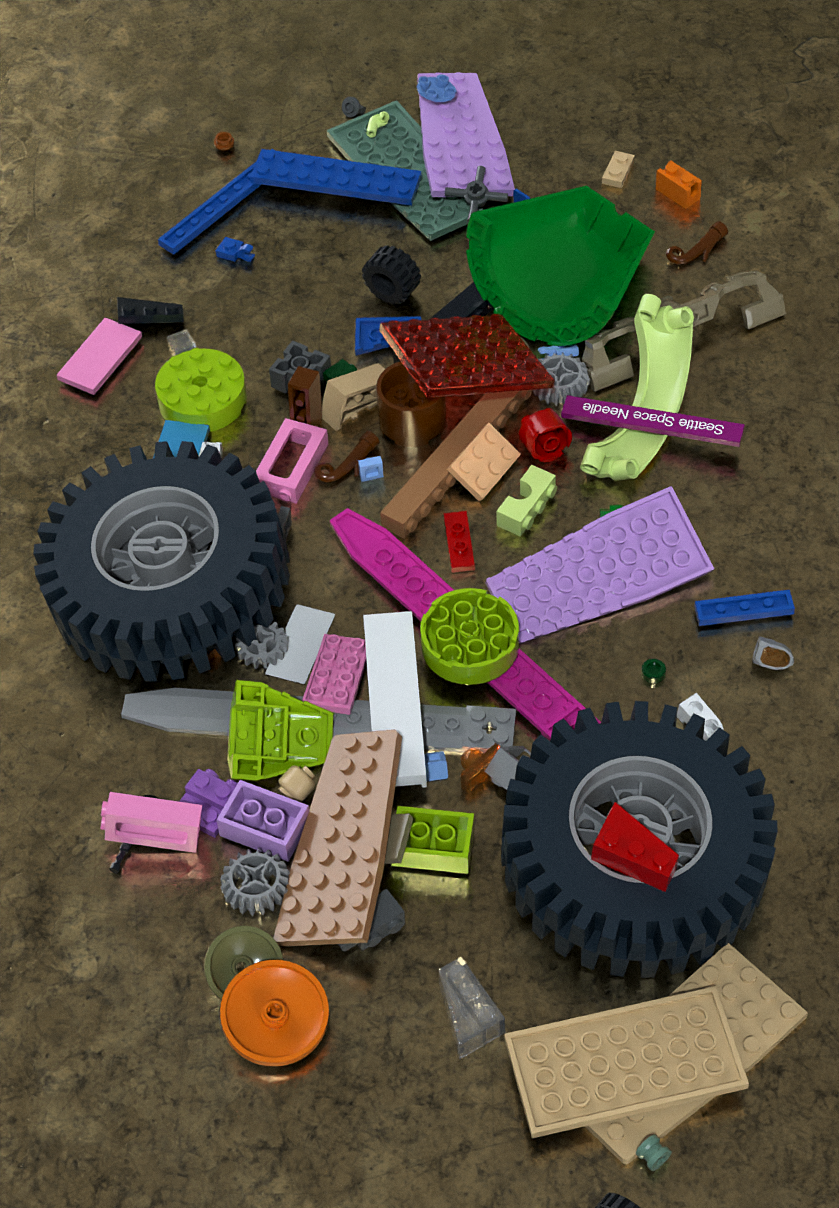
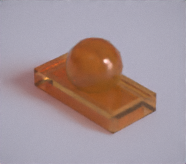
(474, 766)

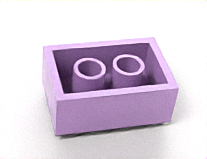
(263, 820)

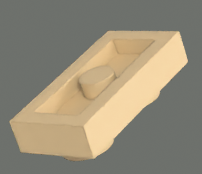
(618, 169)

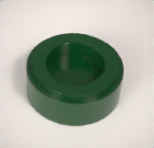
(653, 671)

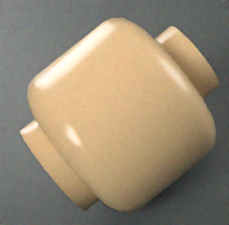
(297, 783)

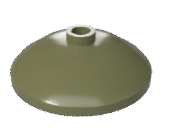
(233, 946)

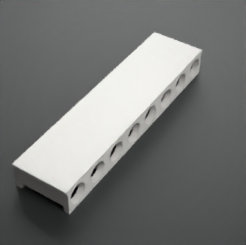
(395, 689)

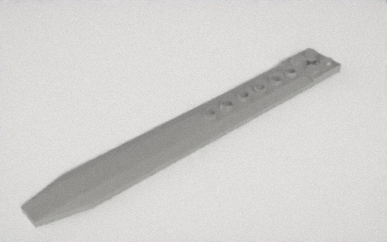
(209, 713)

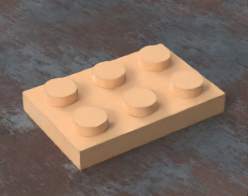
(483, 461)

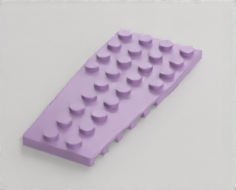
(462, 137)
(604, 566)

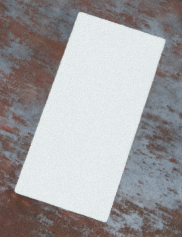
(304, 639)

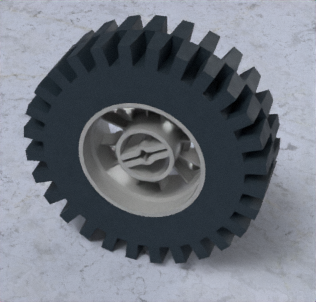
(154, 530)
(656, 778)

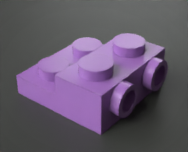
(211, 793)

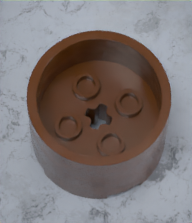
(405, 410)

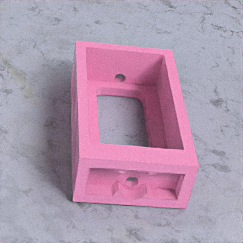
(316, 442)
(151, 822)

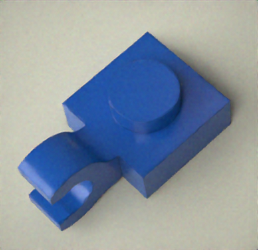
(232, 249)

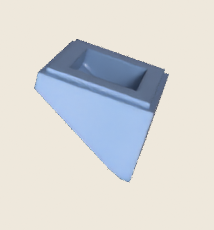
(436, 766)

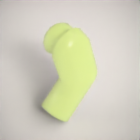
(376, 122)

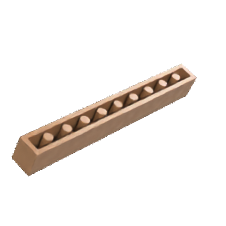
(433, 478)

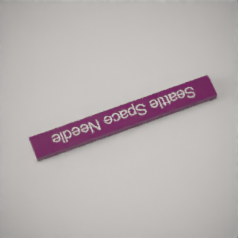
(653, 421)

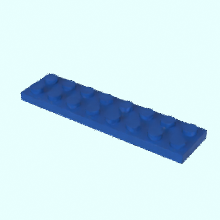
(336, 177)

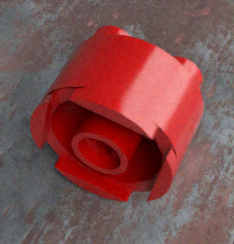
(545, 435)

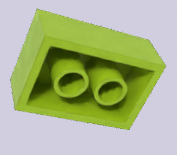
(438, 840)

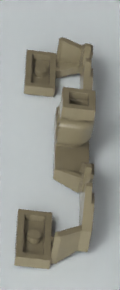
(608, 372)

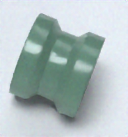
(653, 1152)

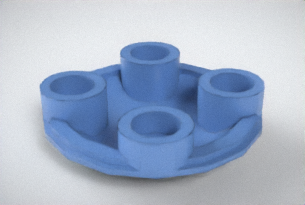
(436, 88)

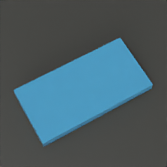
(176, 432)

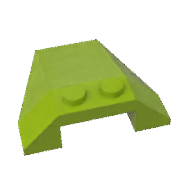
(274, 732)

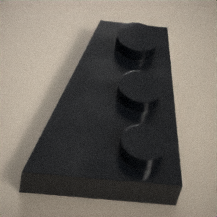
(143, 311)

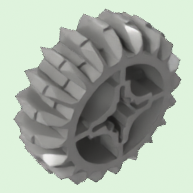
(572, 376)
(255, 890)

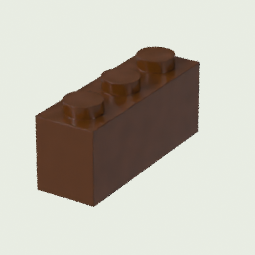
(305, 396)

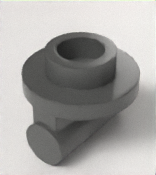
(352, 107)

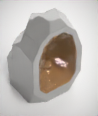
(772, 654)

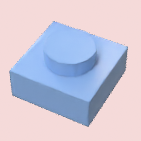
(370, 468)

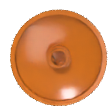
(274, 1013)

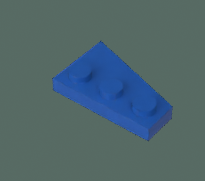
(368, 335)

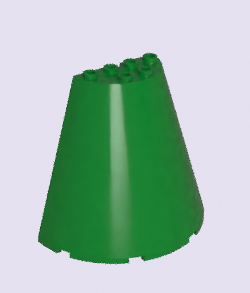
(555, 262)

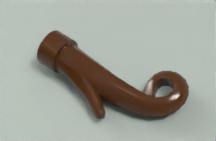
(705, 245)
(366, 443)

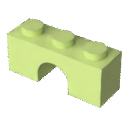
(519, 514)

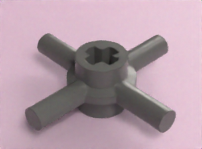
(476, 192)

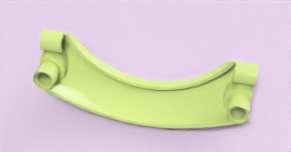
(665, 359)

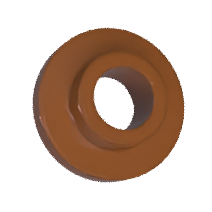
(224, 141)

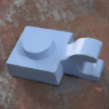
(558, 350)

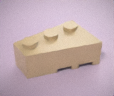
(350, 395)

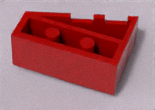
(634, 850)

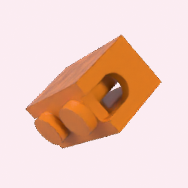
(678, 185)

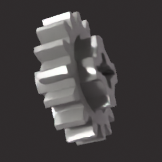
(266, 648)

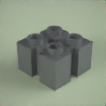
(294, 356)

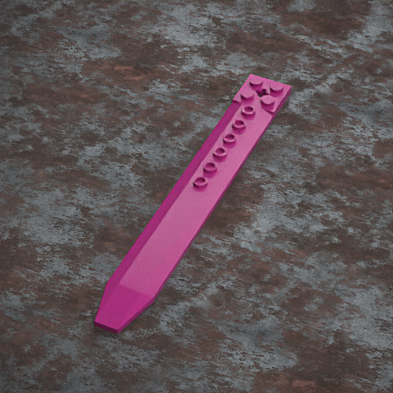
(417, 586)

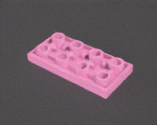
(99, 356)
(336, 673)

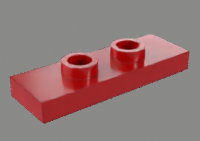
(459, 541)

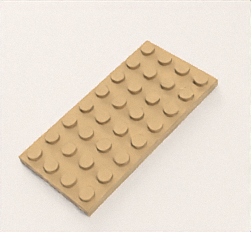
(625, 1061)

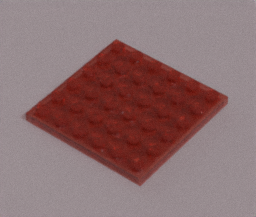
(465, 355)

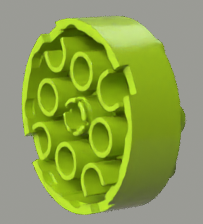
(201, 388)
(469, 636)

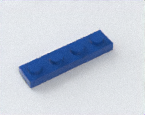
(744, 607)

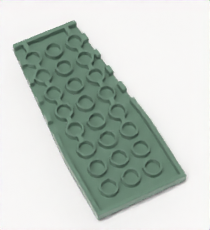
(400, 146)

